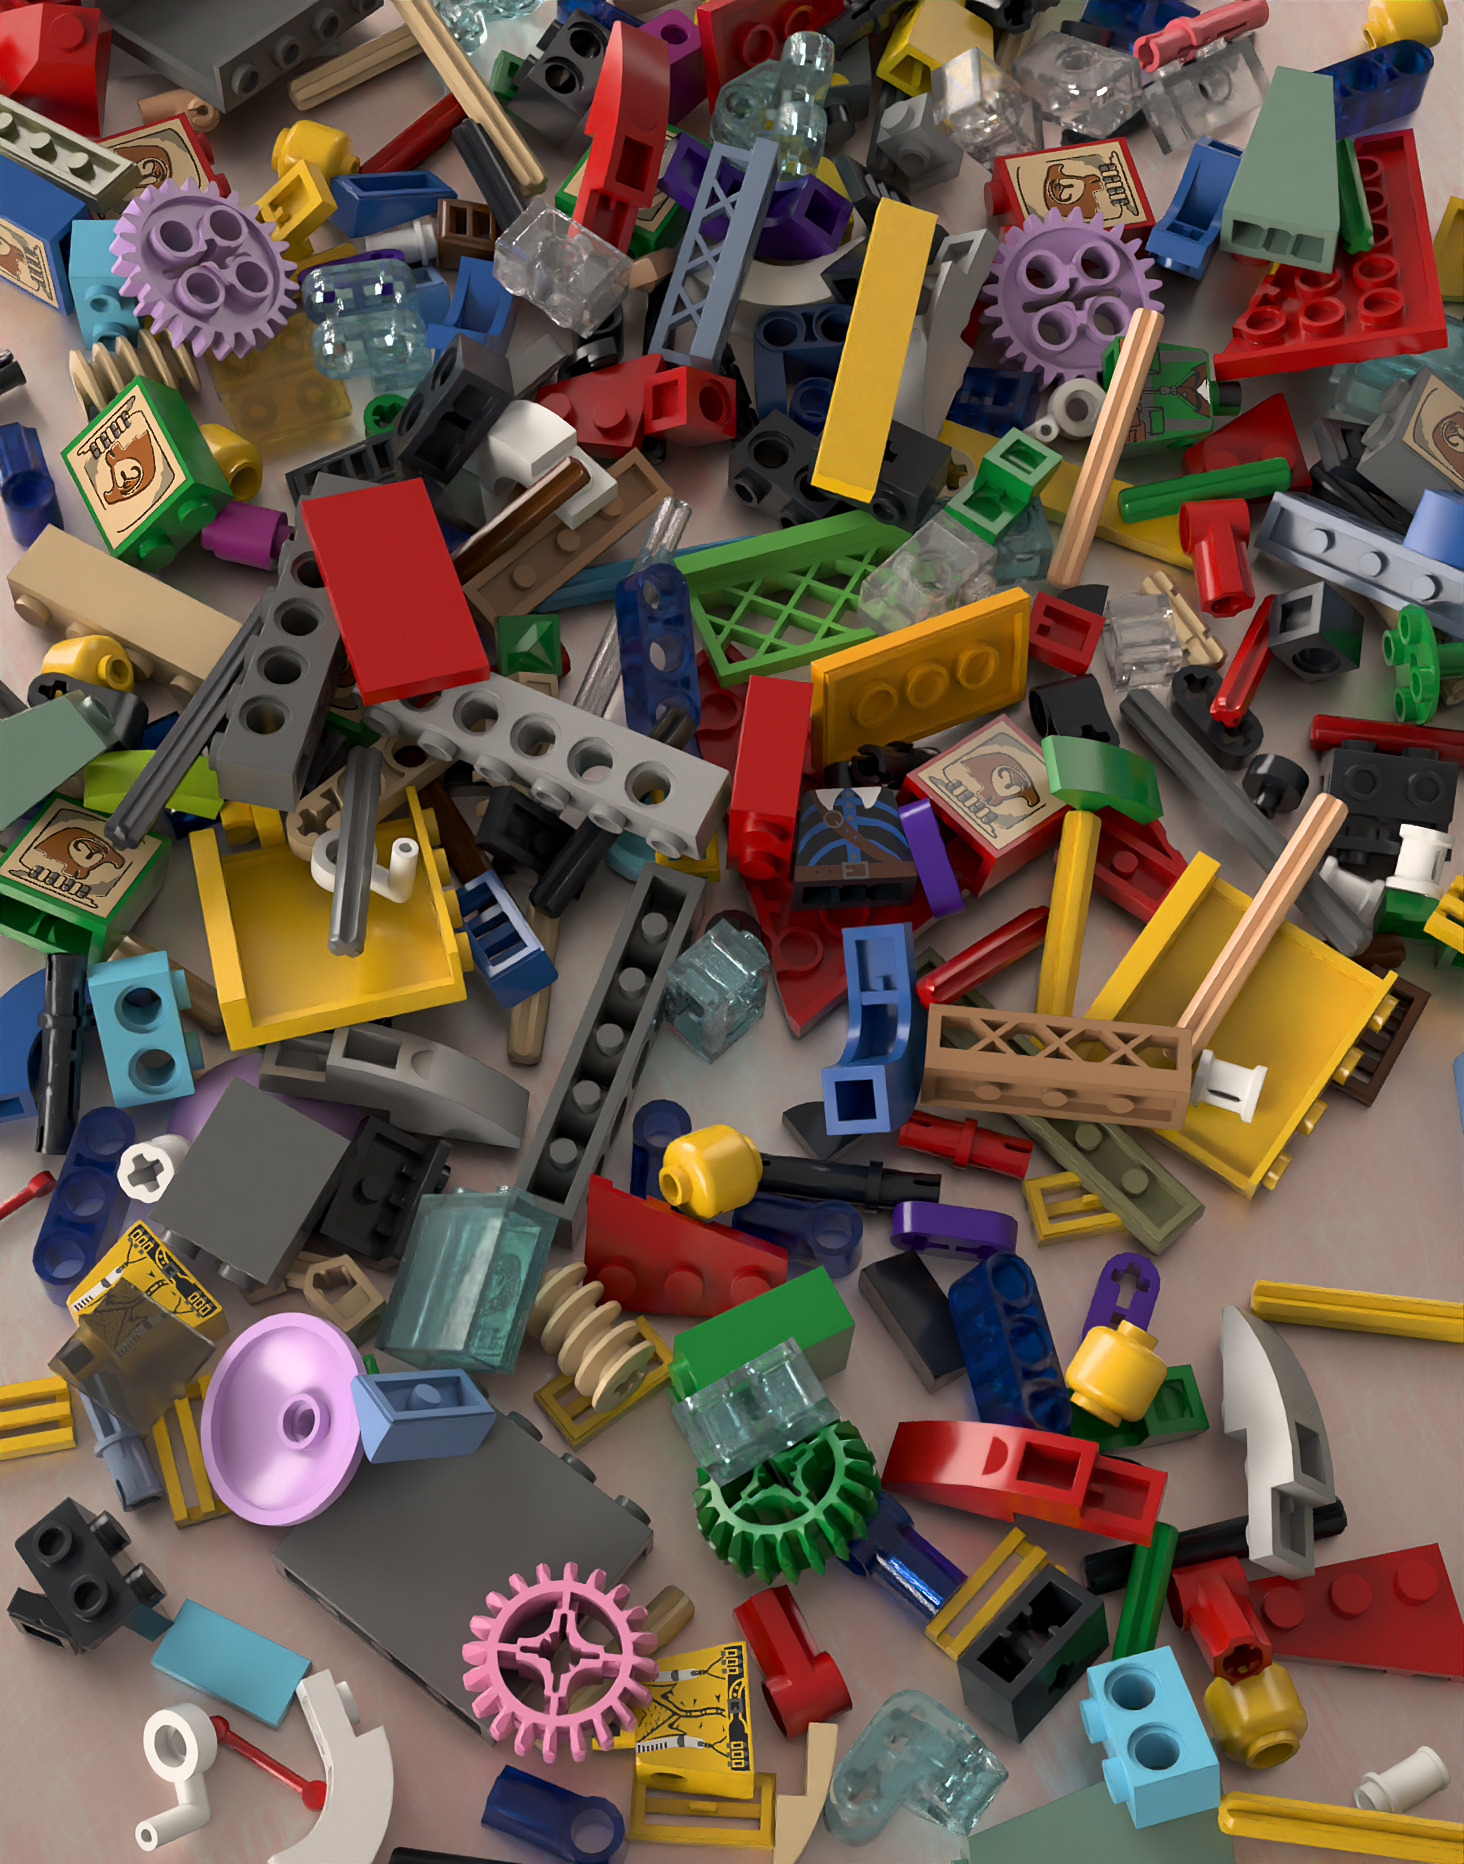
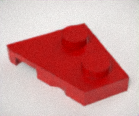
(604, 405)
(1254, 436)
(1134, 863)

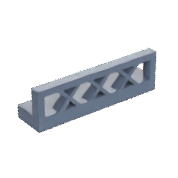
(733, 256)
(1361, 557)

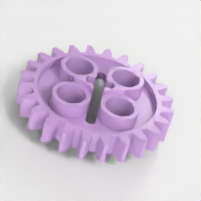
(1057, 252)
(204, 268)

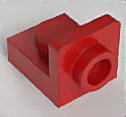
(1063, 634)

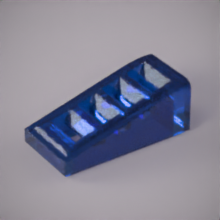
(1003, 387)

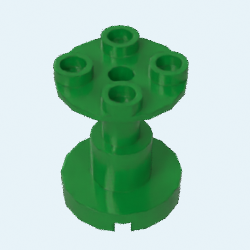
(1419, 665)

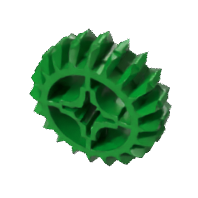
(793, 1506)

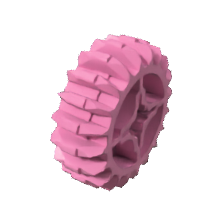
(528, 1657)

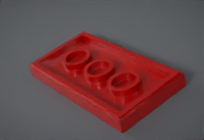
(394, 591)

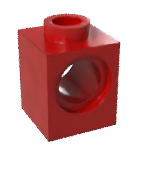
(689, 407)

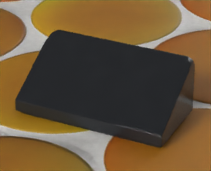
(915, 1316)

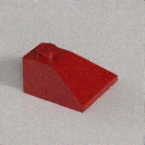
(57, 63)

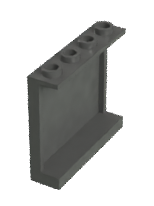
(227, 46)
(428, 1539)

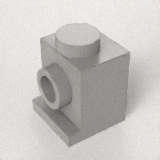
(917, 144)

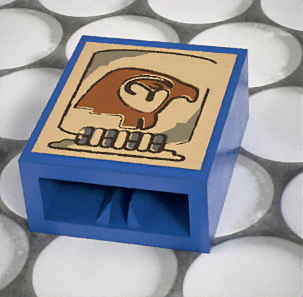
(37, 234)

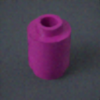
(248, 535)

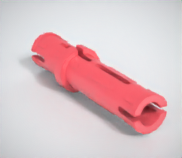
(1188, 34)

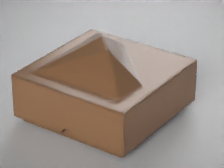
(652, 269)

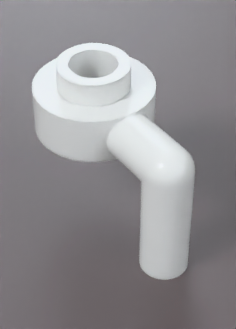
(1056, 422)
(392, 883)
(179, 1748)

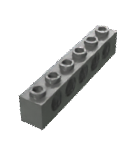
(288, 678)
(611, 1046)

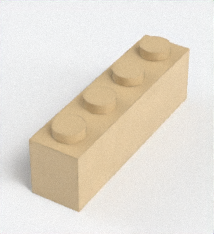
(93, 593)

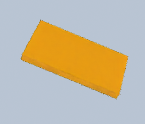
(921, 678)

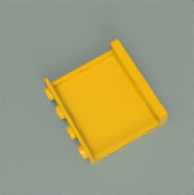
(272, 936)
(1292, 1015)

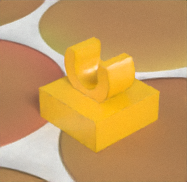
(247, 821)

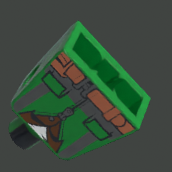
(1175, 399)

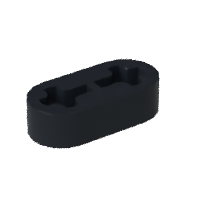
(1197, 720)

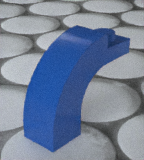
(885, 1046)

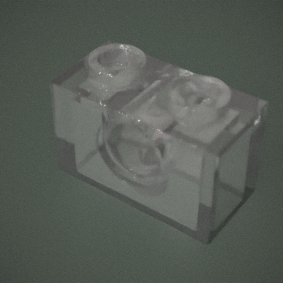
(1080, 83)
(985, 109)
(1180, 111)
(590, 275)
(938, 557)

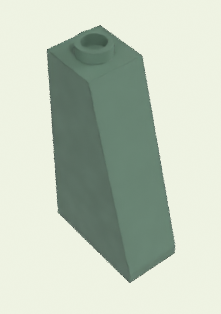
(1287, 181)
(49, 747)
(1094, 1830)

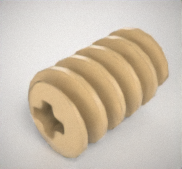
(108, 375)
(586, 1339)

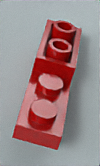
(628, 135)
(1025, 1472)

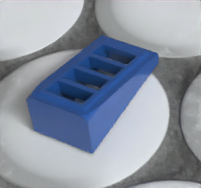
(384, 200)
(521, 968)

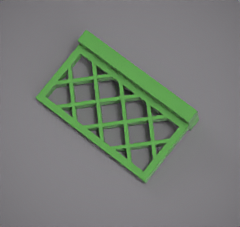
(781, 561)

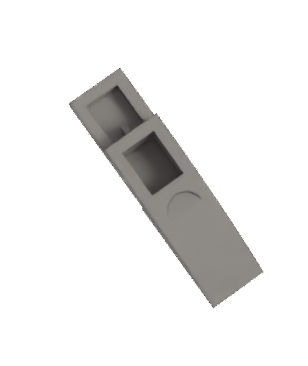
(935, 350)
(414, 1078)
(1288, 1450)

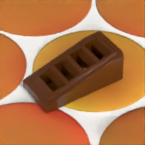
(467, 218)
(1412, 1001)

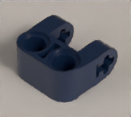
(796, 346)

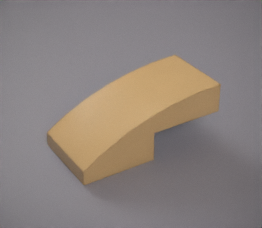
(798, 1815)

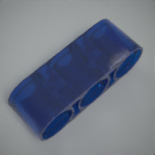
(1379, 85)
(669, 628)
(82, 1178)
(1009, 1346)

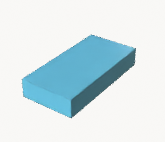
(231, 1663)

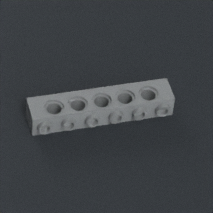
(581, 740)

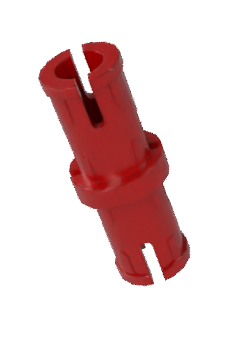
(966, 1144)

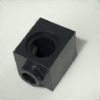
(1316, 632)

